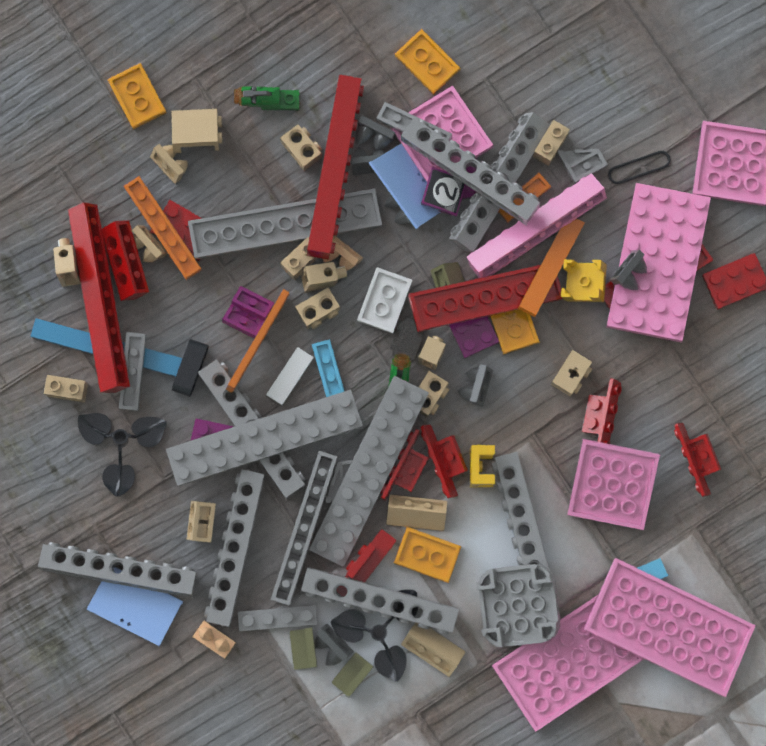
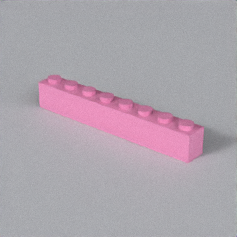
(543, 224)

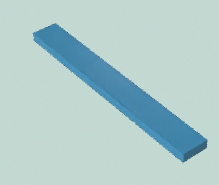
(81, 341)

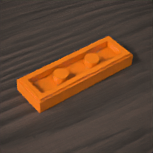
(536, 186)

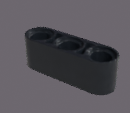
(189, 367)

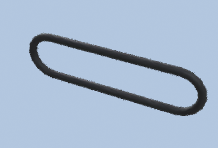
(635, 160)

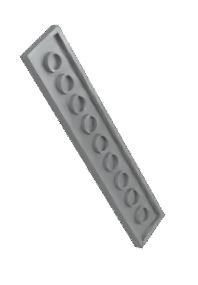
(277, 225)
(264, 438)
(369, 471)

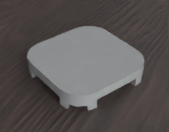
(519, 605)

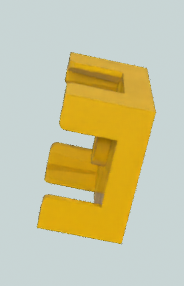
(584, 281)
(480, 480)

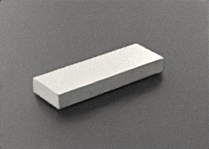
(289, 376)

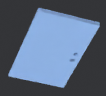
(404, 184)
(141, 610)

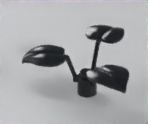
(147, 430)
(350, 627)

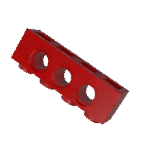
(125, 260)

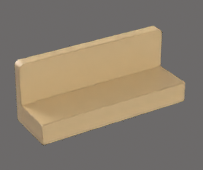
(416, 512)
(433, 649)

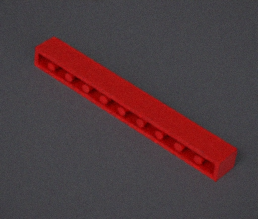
(333, 168)
(98, 298)

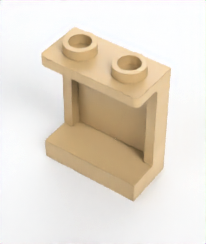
(196, 129)

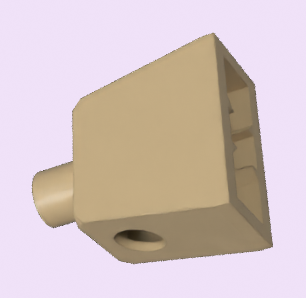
(66, 263)
(314, 276)

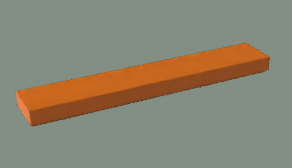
(162, 228)
(550, 267)
(257, 341)

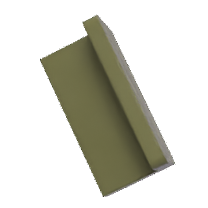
(447, 274)
(303, 648)
(352, 674)

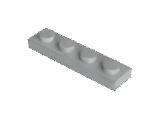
(400, 120)
(134, 358)
(277, 618)

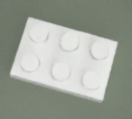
(384, 300)

